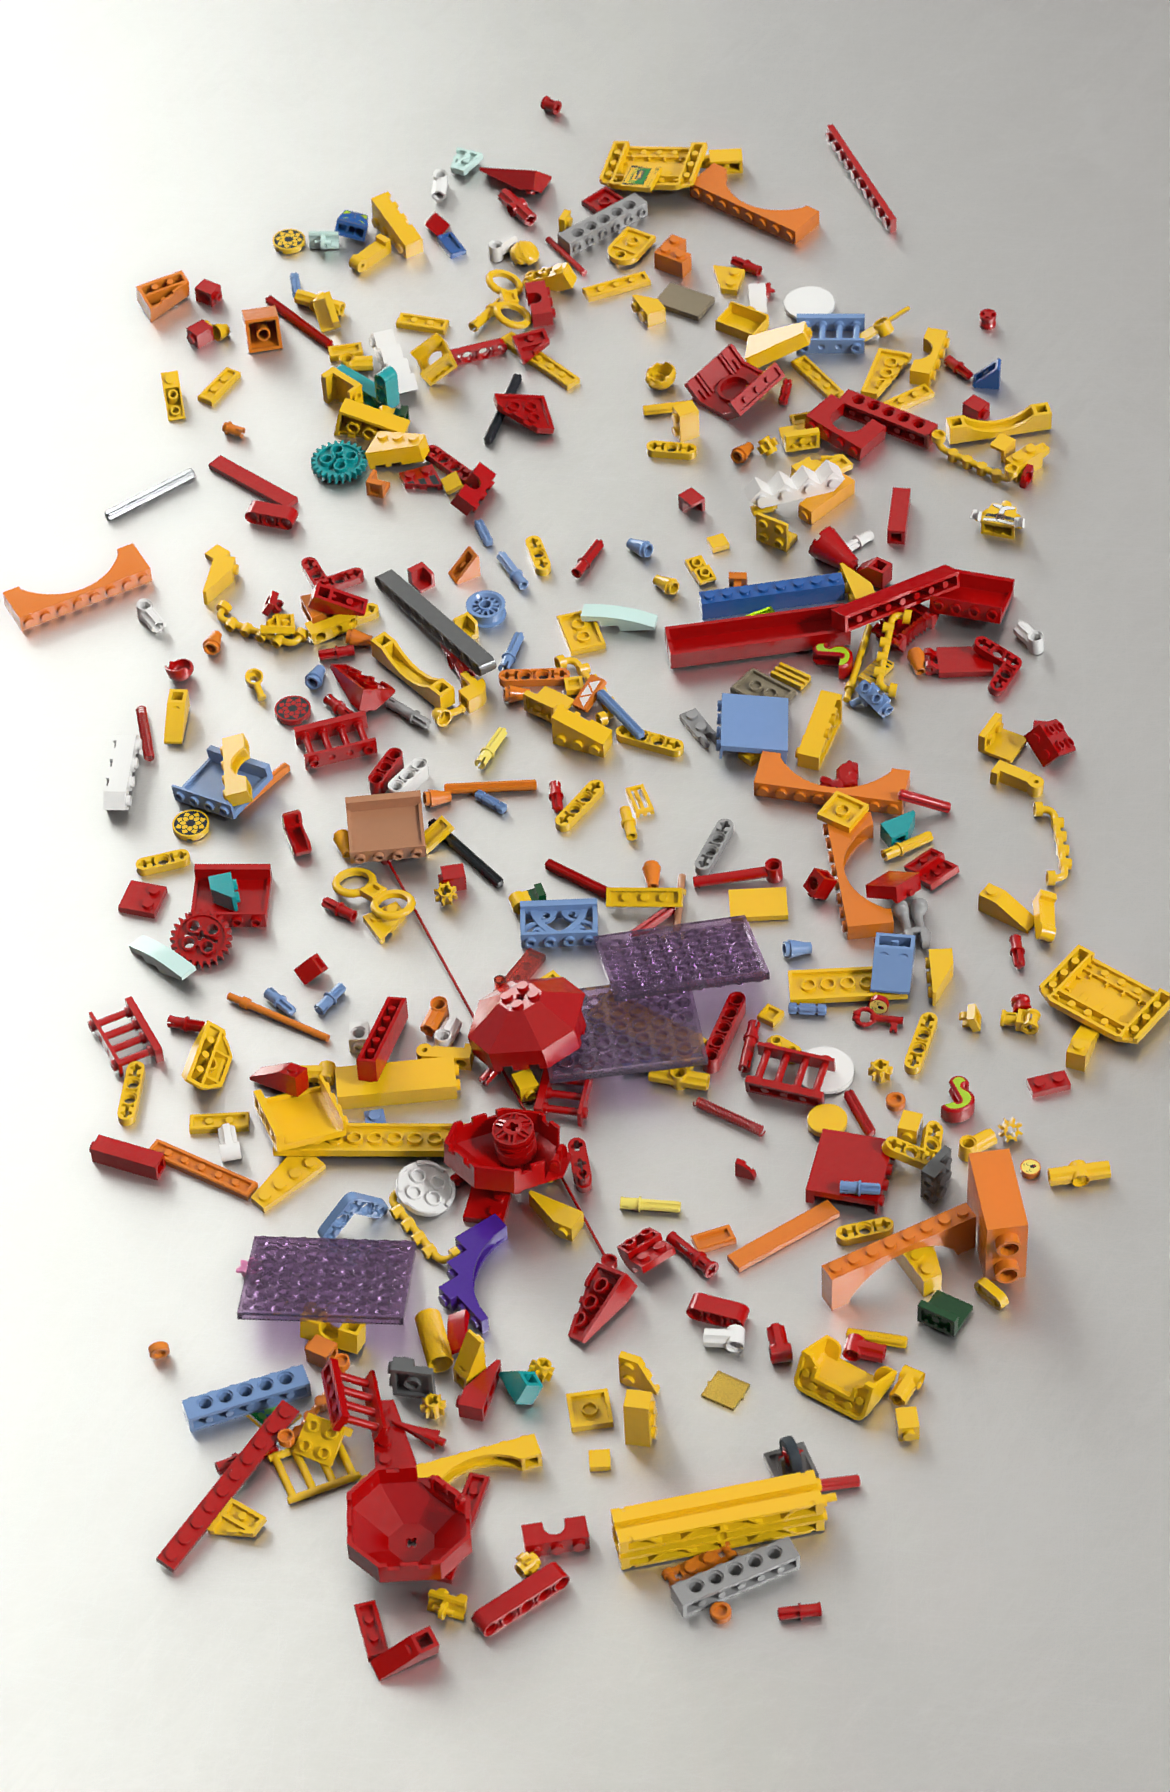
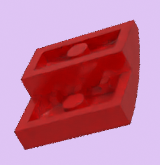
(933, 868)

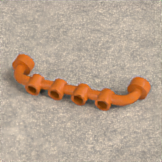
(288, 1438)

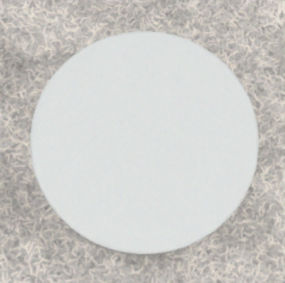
(809, 301)
(834, 1081)
(425, 1188)

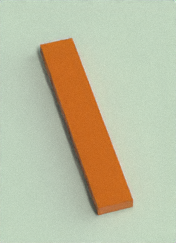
(206, 1170)
(783, 1236)

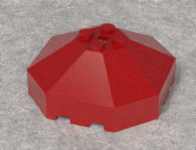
(528, 1024)
(472, 1154)
(400, 1507)

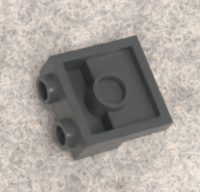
(936, 1175)
(409, 1379)

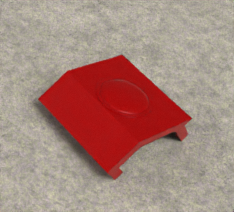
(723, 382)

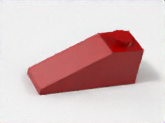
(335, 601)
(283, 1077)
(478, 1394)

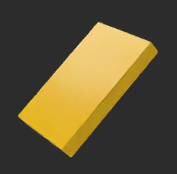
(580, 635)
(759, 903)

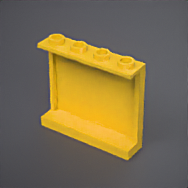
(301, 1119)

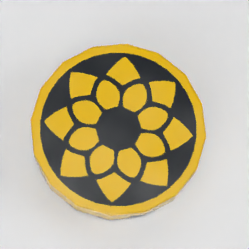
(289, 241)
(190, 825)

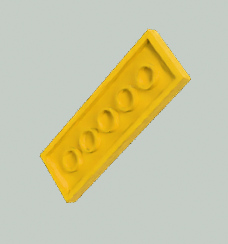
(834, 985)

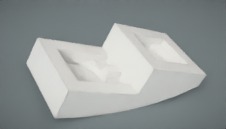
(757, 297)

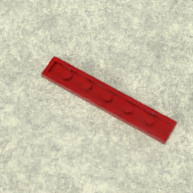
(252, 482)
(475, 1490)

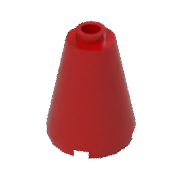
(833, 550)

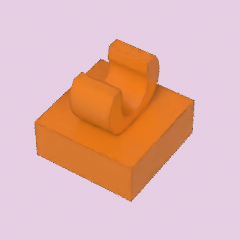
(737, 579)

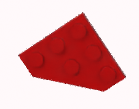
(527, 410)

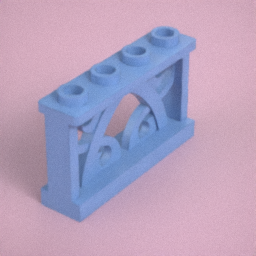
(545, 911)

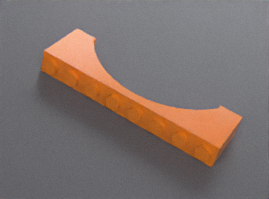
(787, 224)
(33, 608)
(778, 781)
(860, 915)
(846, 1274)

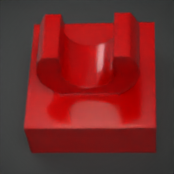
(272, 604)

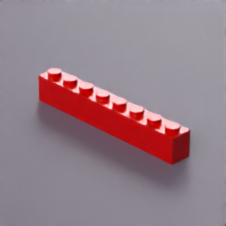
(895, 598)

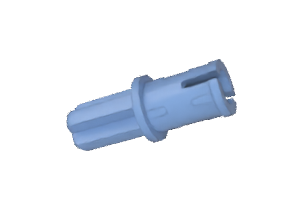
(329, 999)
(279, 1001)
(859, 1188)

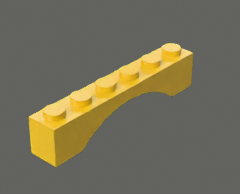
(1031, 419)
(434, 690)
(517, 1453)

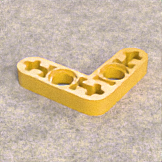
(893, 1145)

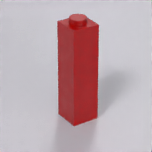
(898, 515)
(127, 1157)

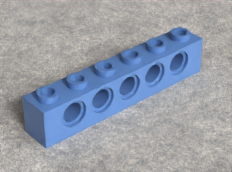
(246, 1398)

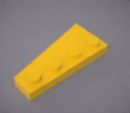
(883, 371)
(286, 1179)

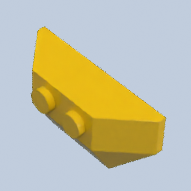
(208, 1058)

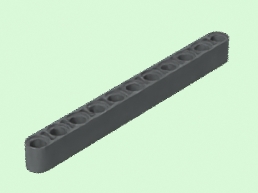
(435, 622)

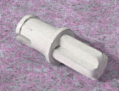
(860, 540)

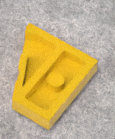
(237, 1521)

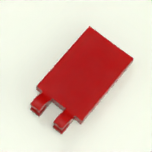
(957, 662)

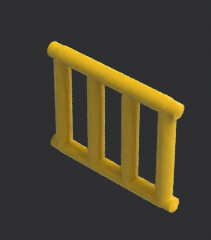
(312, 1490)

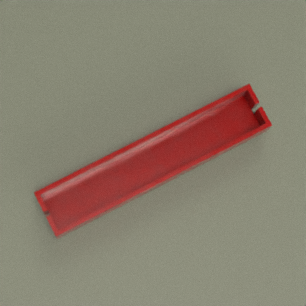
(752, 636)

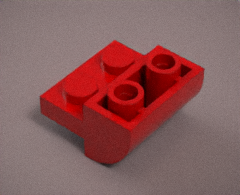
(645, 1250)

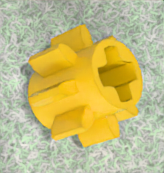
(767, 445)
(448, 890)
(880, 1071)
(1015, 1128)
(542, 1368)
(433, 1406)
(527, 1564)

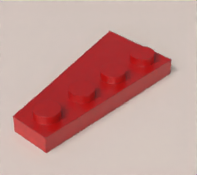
(393, 1447)

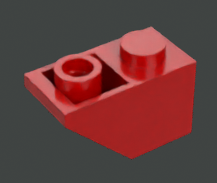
(876, 571)

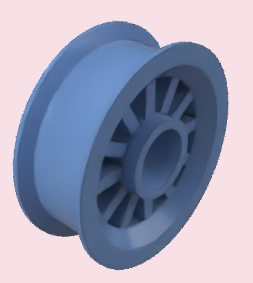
(487, 608)

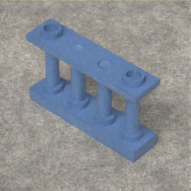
(836, 323)

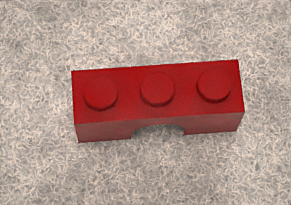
(540, 303)
(480, 480)
(572, 1538)

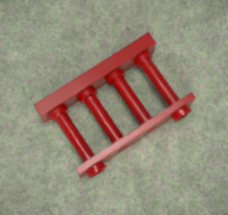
(332, 727)
(139, 1024)
(784, 1091)
(546, 1092)
(339, 1406)

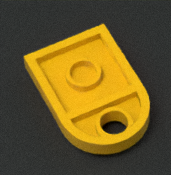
(630, 245)

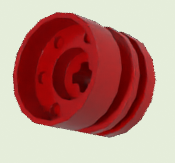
(514, 1139)

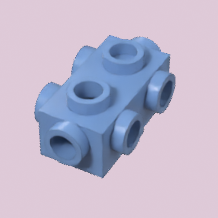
(869, 695)

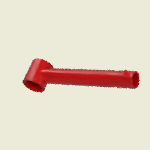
(771, 871)

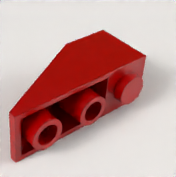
(406, 1653)

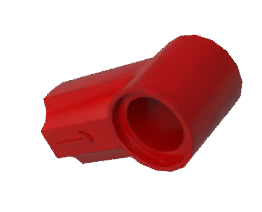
(857, 1347)
(779, 1348)

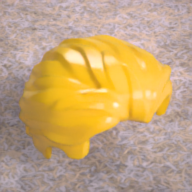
(524, 253)
(660, 376)

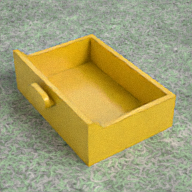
(741, 321)

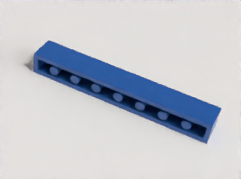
(776, 594)

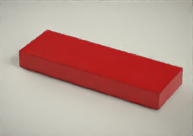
(371, 1629)

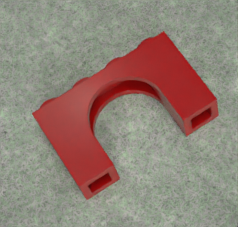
(854, 443)

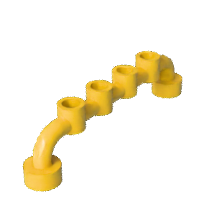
(1011, 470)
(276, 640)
(885, 643)
(584, 670)
(1059, 837)
(408, 1224)

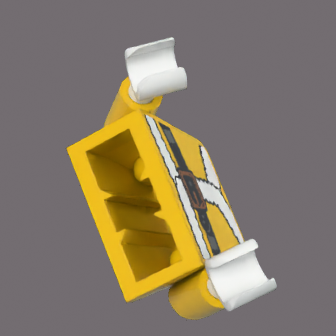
(999, 520)

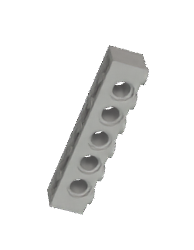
(602, 224)
(751, 1571)

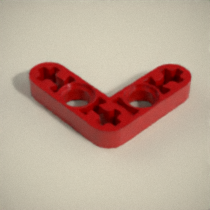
(354, 575)
(1005, 666)

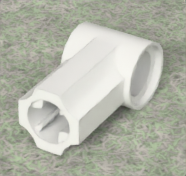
(440, 184)
(498, 248)
(149, 615)
(1032, 638)
(447, 1033)
(228, 1144)
(730, 1338)

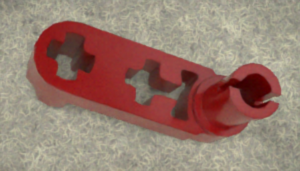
(583, 1178)

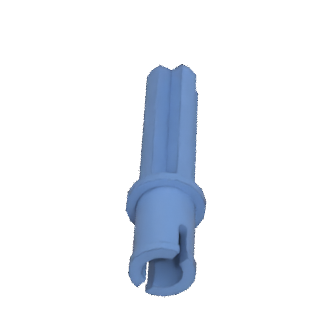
(516, 574)
(508, 657)

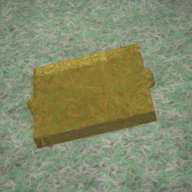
(725, 1390)

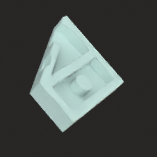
(465, 161)

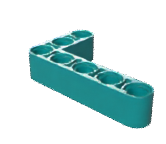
(378, 393)

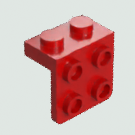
(1049, 741)

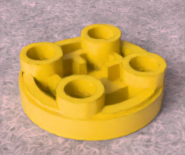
(827, 1117)

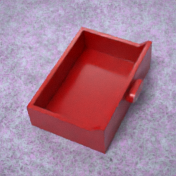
(894, 886)

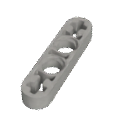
(714, 847)

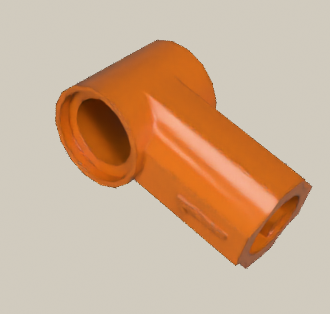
(435, 1016)

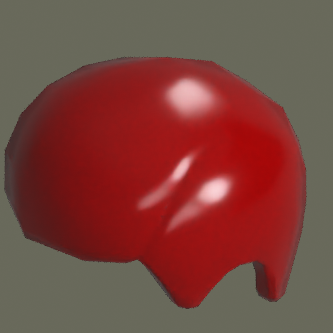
(179, 670)

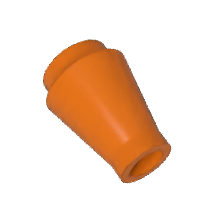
(742, 452)
(358, 638)
(212, 643)
(917, 660)
(513, 693)
(435, 797)
(651, 873)

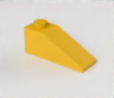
(219, 577)
(1005, 908)
(1081, 1048)
(559, 1217)

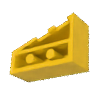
(580, 734)
(922, 1269)

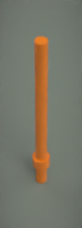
(247, 1003)

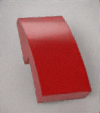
(457, 1329)

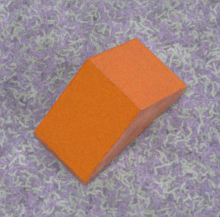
(466, 567)

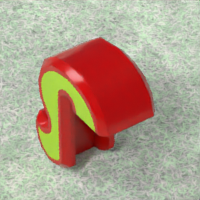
(834, 656)
(295, 833)
(963, 1103)

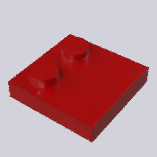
(142, 899)
(485, 1203)

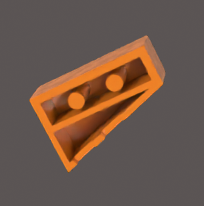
(162, 294)

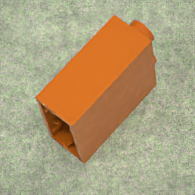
(1000, 1215)

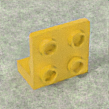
(798, 438)
(774, 532)
(545, 702)
(998, 741)
(319, 1441)

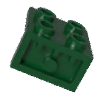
(944, 1313)

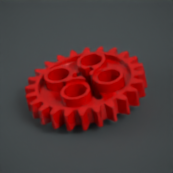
(206, 923)

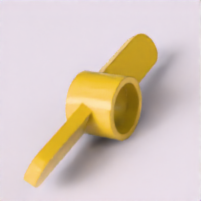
(882, 326)

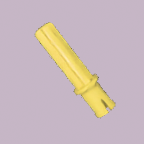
(488, 751)
(649, 1204)

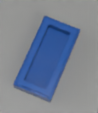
(451, 245)

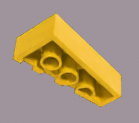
(395, 226)
(365, 421)
(820, 731)

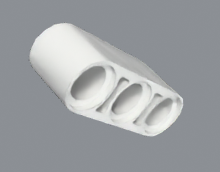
(410, 777)

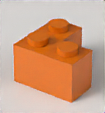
(672, 257)

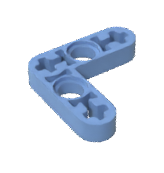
(347, 1208)

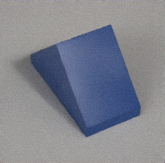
(989, 376)

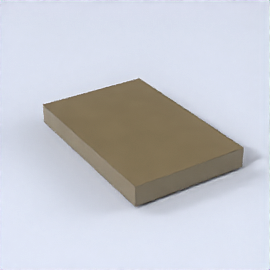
(685, 301)
(760, 684)

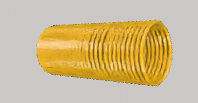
(434, 1339)

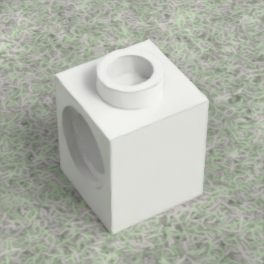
(357, 1035)

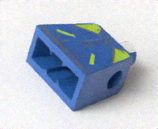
(352, 225)

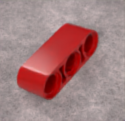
(271, 515)
(385, 771)
(717, 1310)

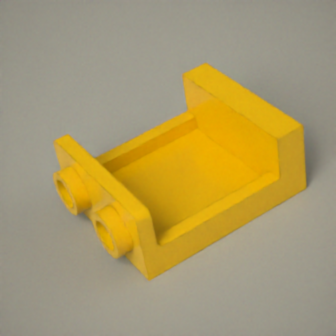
(340, 386)

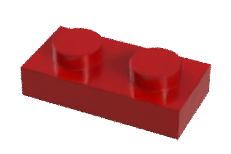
(1048, 1084)

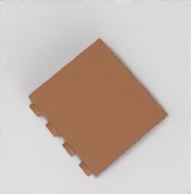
(385, 827)

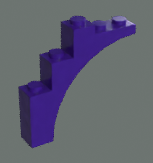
(462, 1271)

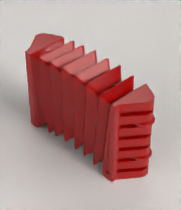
(904, 633)

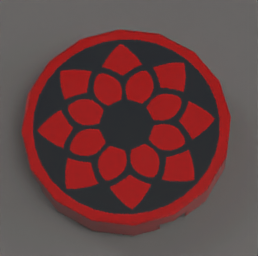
(292, 710)

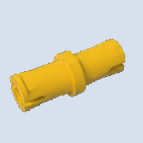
(628, 823)

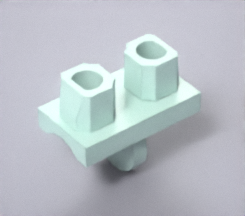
(323, 240)

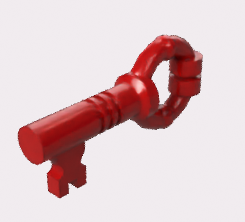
(874, 1017)

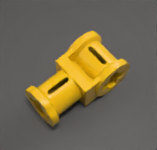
(1021, 1020)

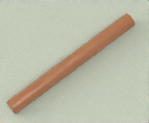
(678, 911)

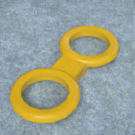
(508, 299)
(374, 893)

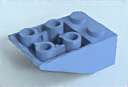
(893, 963)

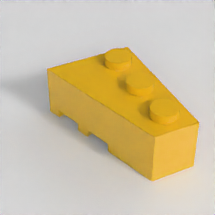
(395, 448)
(639, 1418)

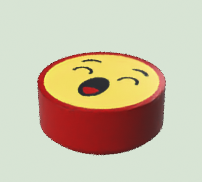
(879, 1004)

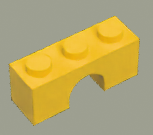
(348, 1337)

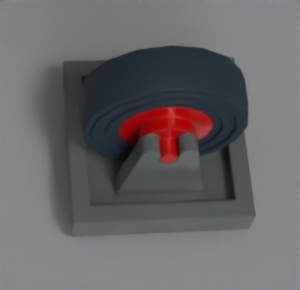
(789, 1459)

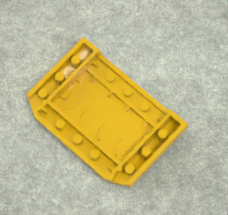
(678, 164)
(1104, 997)

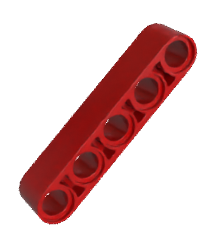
(724, 1031)
(520, 1599)

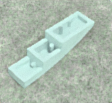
(625, 618)
(164, 958)

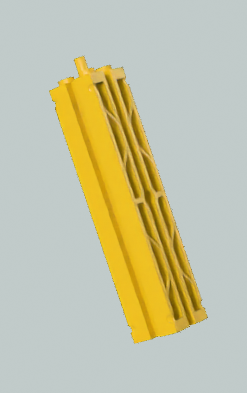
(734, 1513)

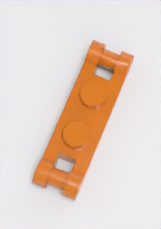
(699, 1563)

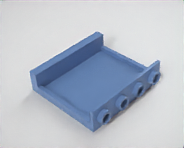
(752, 724)
(206, 784)

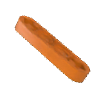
(534, 674)

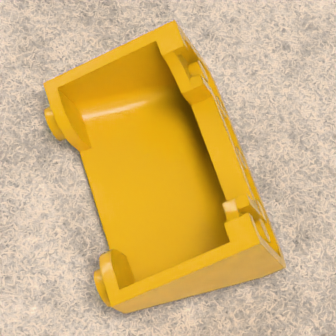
(838, 1382)

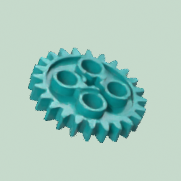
(339, 462)

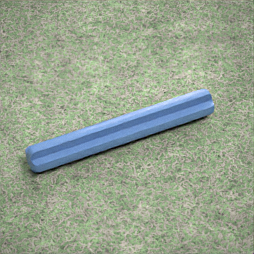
(620, 714)

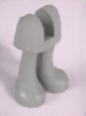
(917, 909)

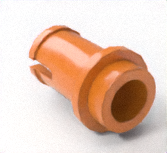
(229, 428)

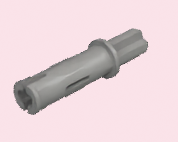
(412, 715)

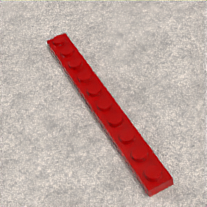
(863, 181)
(226, 1486)

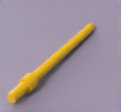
(851, 684)

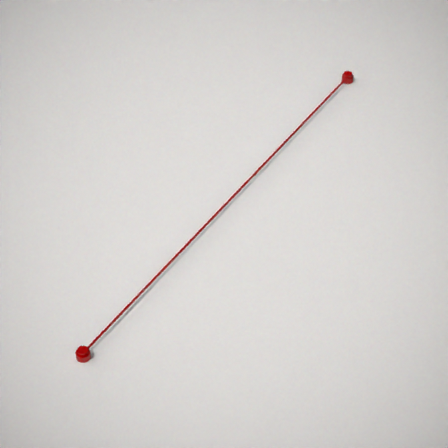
(607, 1259)

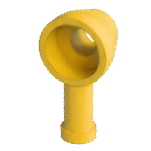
(220, 331)
(256, 675)
(443, 716)

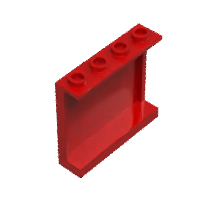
(978, 598)
(253, 888)
(849, 1158)

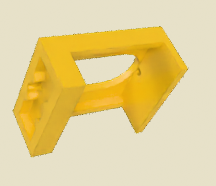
(441, 367)

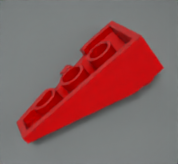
(526, 180)
(361, 689)
(603, 1297)

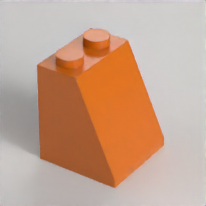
(262, 329)

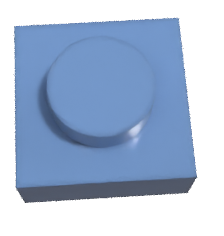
(375, 1116)

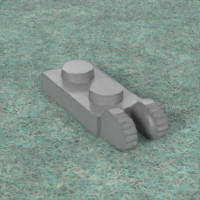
(698, 727)

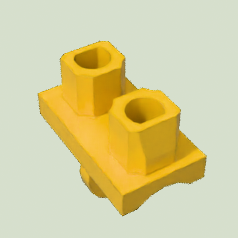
(447, 1605)

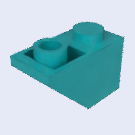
(898, 828)
(223, 891)
(521, 1385)

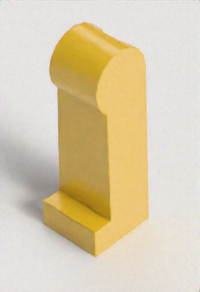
(371, 254)
(330, 627)
(1017, 778)
(1044, 915)
(462, 1056)

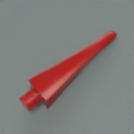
(428, 1436)

